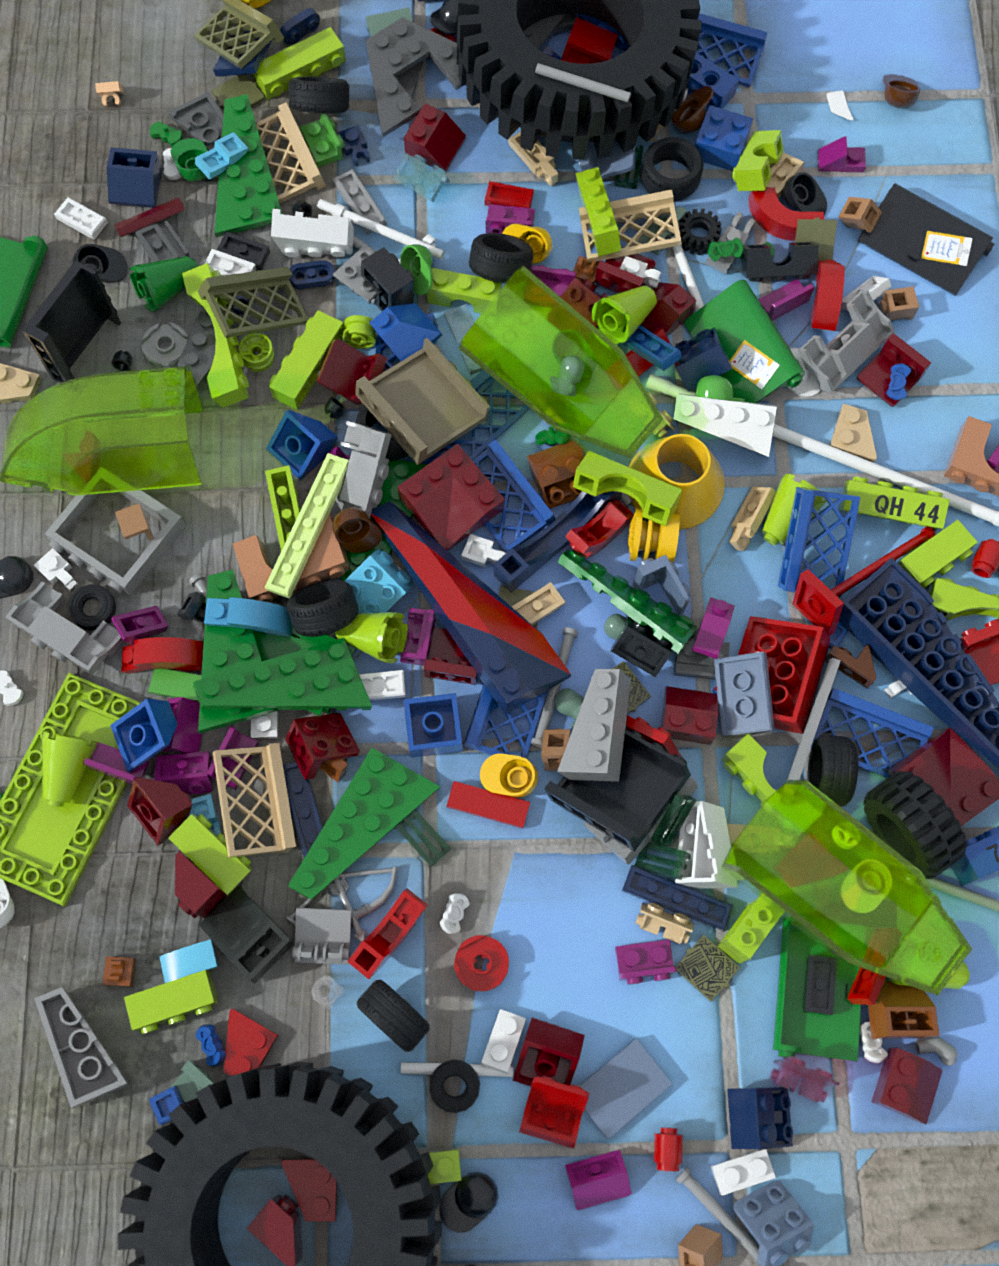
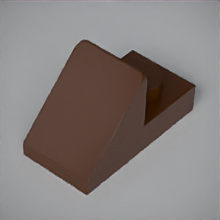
(858, 669)

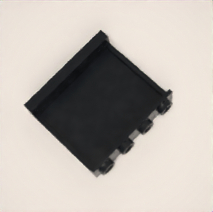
(69, 320)
(636, 802)

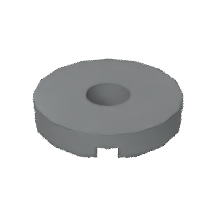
(158, 334)

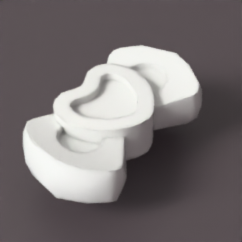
(170, 169)
(9, 690)
(454, 913)
(872, 1047)

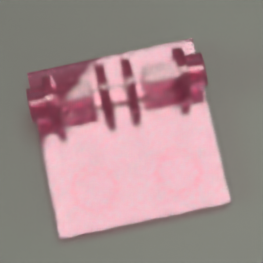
(816, 1078)

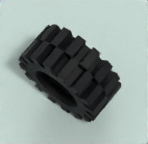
(703, 221)

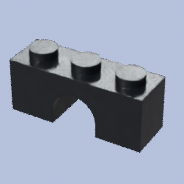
(800, 261)

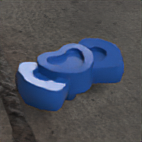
(896, 386)
(211, 1044)

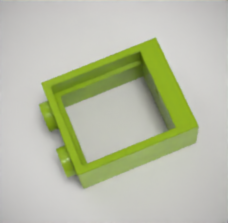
(749, 930)

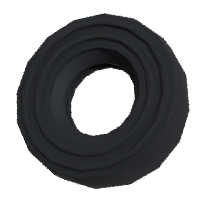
(84, 594)
(454, 1103)

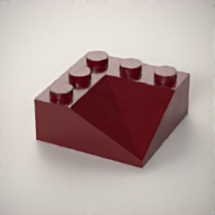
(451, 497)
(954, 773)

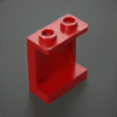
(588, 43)

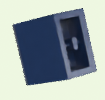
(133, 177)
(701, 358)
(760, 1118)

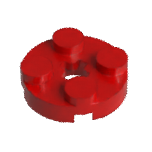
(476, 978)

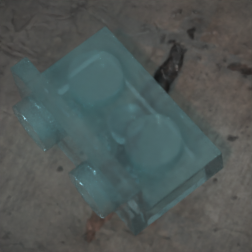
(420, 177)

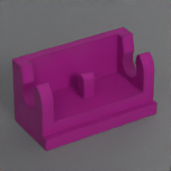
(419, 636)

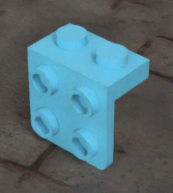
(378, 583)

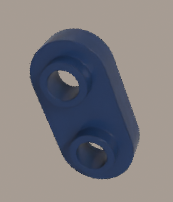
(300, 26)
(311, 273)

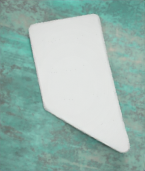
(838, 104)

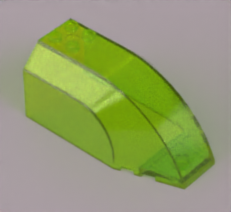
(523, 344)
(106, 434)
(846, 888)

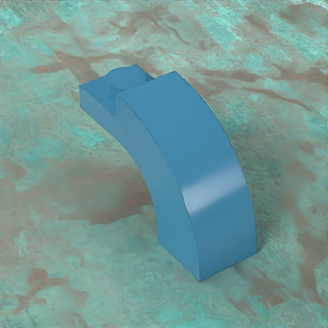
(248, 614)

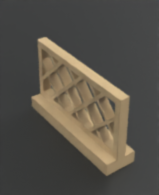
(300, 152)
(628, 211)
(276, 803)

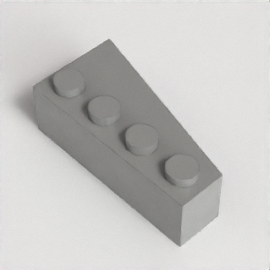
(599, 730)
(80, 1055)

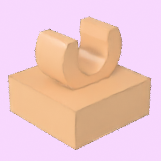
(110, 89)

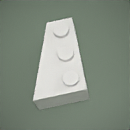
(312, 236)
(708, 843)

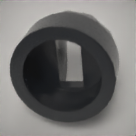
(306, 207)
(122, 360)
(335, 407)

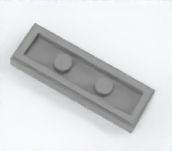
(358, 198)

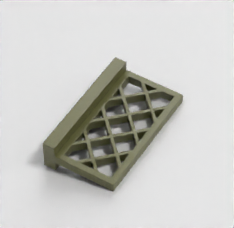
(248, 19)
(248, 285)

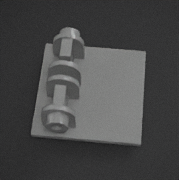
(351, 276)
(322, 936)

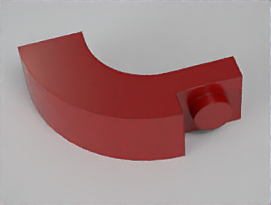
(774, 216)
(828, 295)
(601, 529)
(162, 653)
(388, 935)

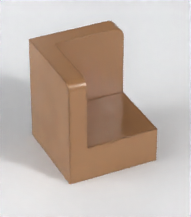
(133, 522)
(700, 1247)

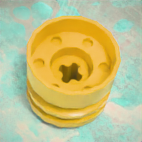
(653, 537)

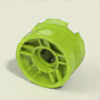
(359, 332)
(260, 343)

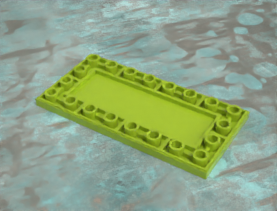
(51, 845)

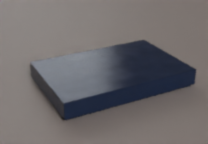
(226, 68)

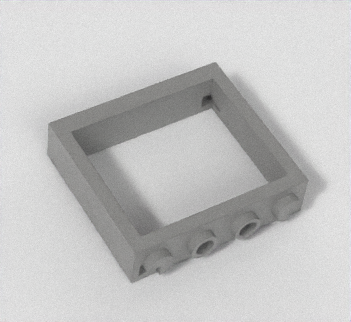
(145, 562)

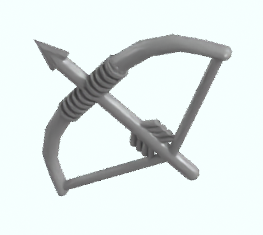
(340, 887)

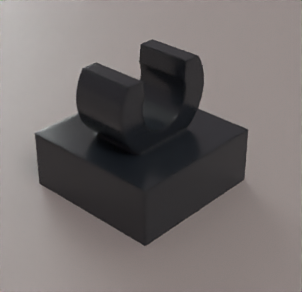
(191, 607)

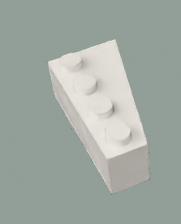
(735, 421)

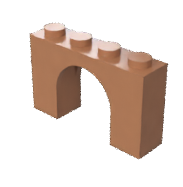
(967, 458)
(325, 562)

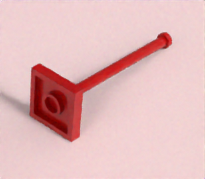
(822, 604)

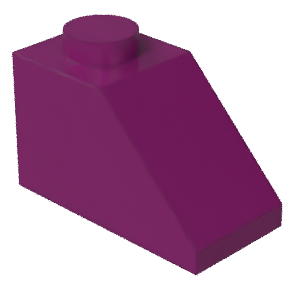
(713, 627)

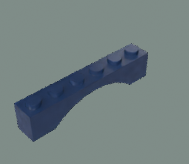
(530, 556)

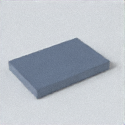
(744, 694)
(623, 1088)

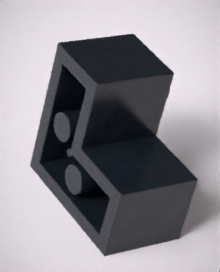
(388, 278)

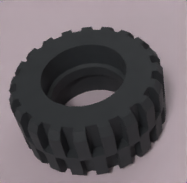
(915, 823)

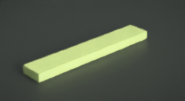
(308, 526)

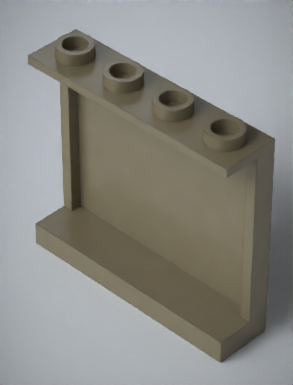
(423, 402)

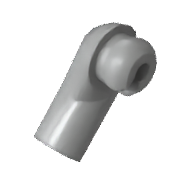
(939, 1046)

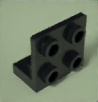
(641, 647)

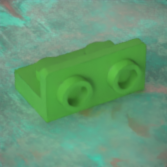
(322, 140)

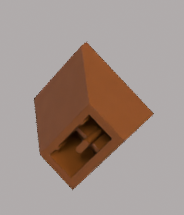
(555, 473)
(902, 1013)

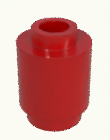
(986, 558)
(668, 1149)

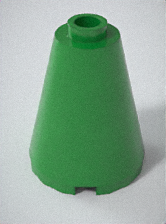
(160, 280)

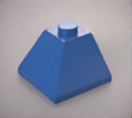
(405, 329)
(301, 442)
(144, 732)

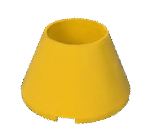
(698, 498)

